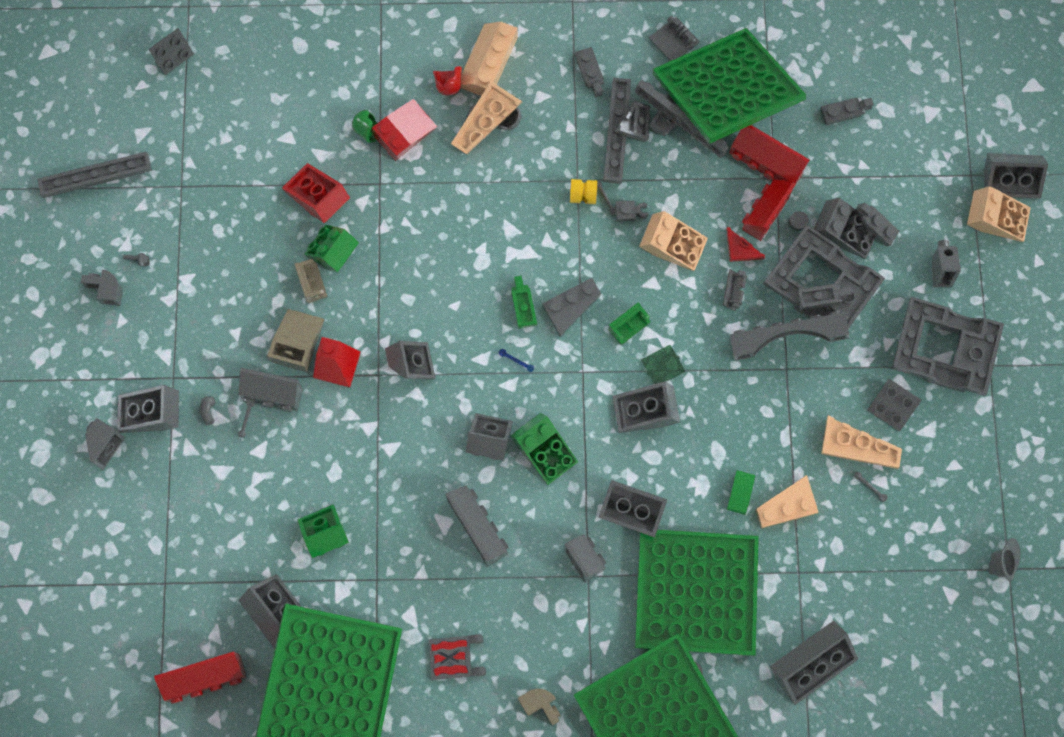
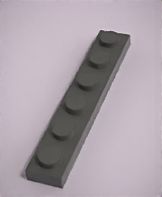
(676, 115)
(616, 142)
(94, 174)

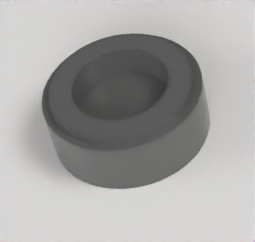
(798, 221)

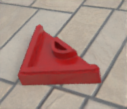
(740, 248)

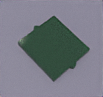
(663, 365)

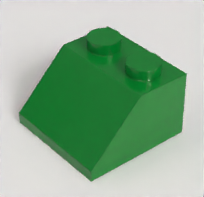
(323, 531)

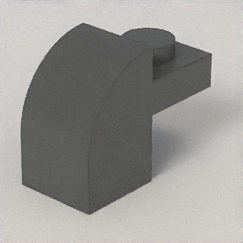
(108, 287)

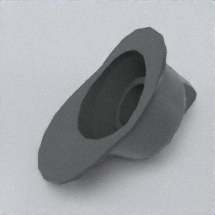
(1005, 561)

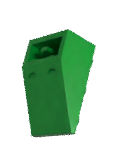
(544, 448)

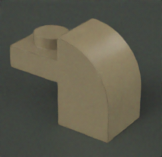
(537, 699)

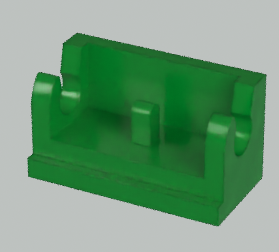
(629, 323)

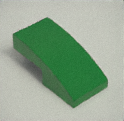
(741, 492)

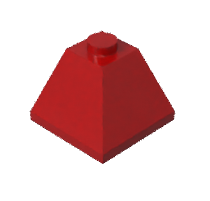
(336, 362)

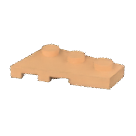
(788, 505)

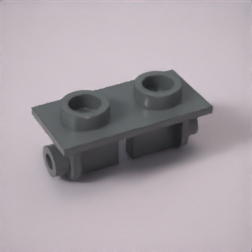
(733, 295)

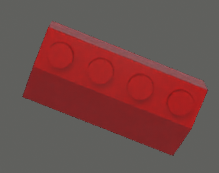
(768, 155)
(201, 676)

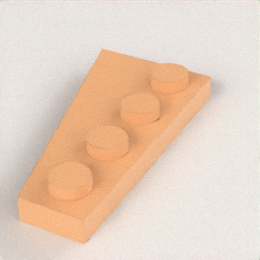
(485, 117)
(849, 443)

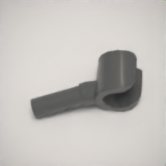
(142, 259)

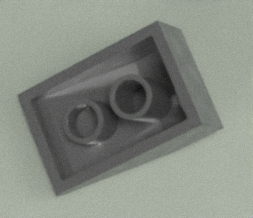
(646, 408)
(148, 410)

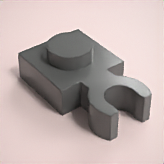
(628, 211)

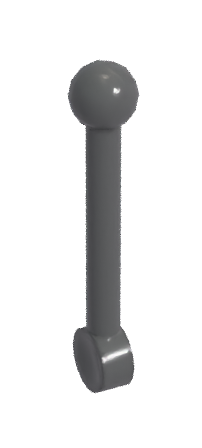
(612, 209)
(250, 403)
(882, 497)

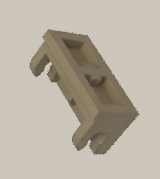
(311, 280)

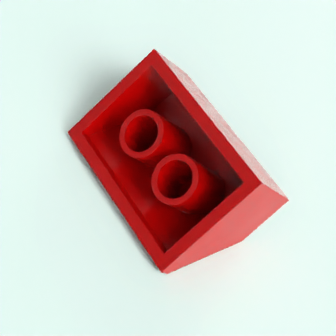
(767, 208)

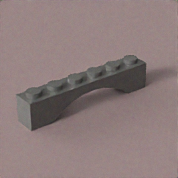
(749, 343)

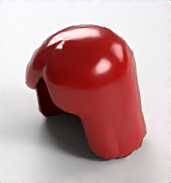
(448, 82)

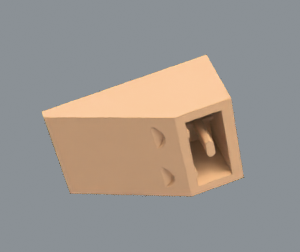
(998, 214)
(673, 241)

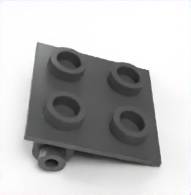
(674, 39)
(171, 51)
(894, 404)

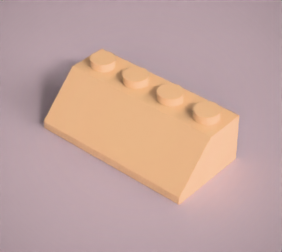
(488, 56)

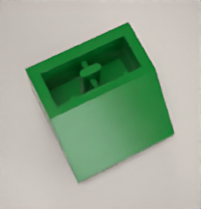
(331, 247)

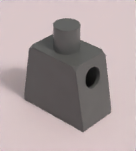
(945, 265)

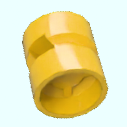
(583, 191)

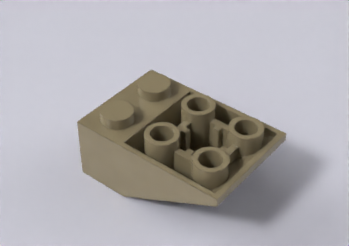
(295, 340)

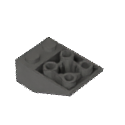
(844, 227)

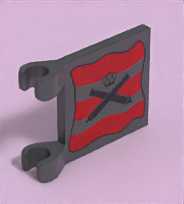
(452, 657)

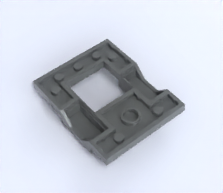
(860, 278)
(973, 355)

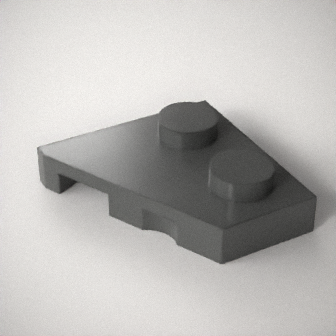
(635, 122)

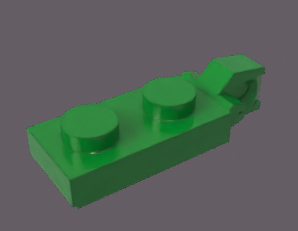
(523, 304)

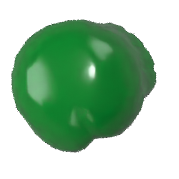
(362, 125)

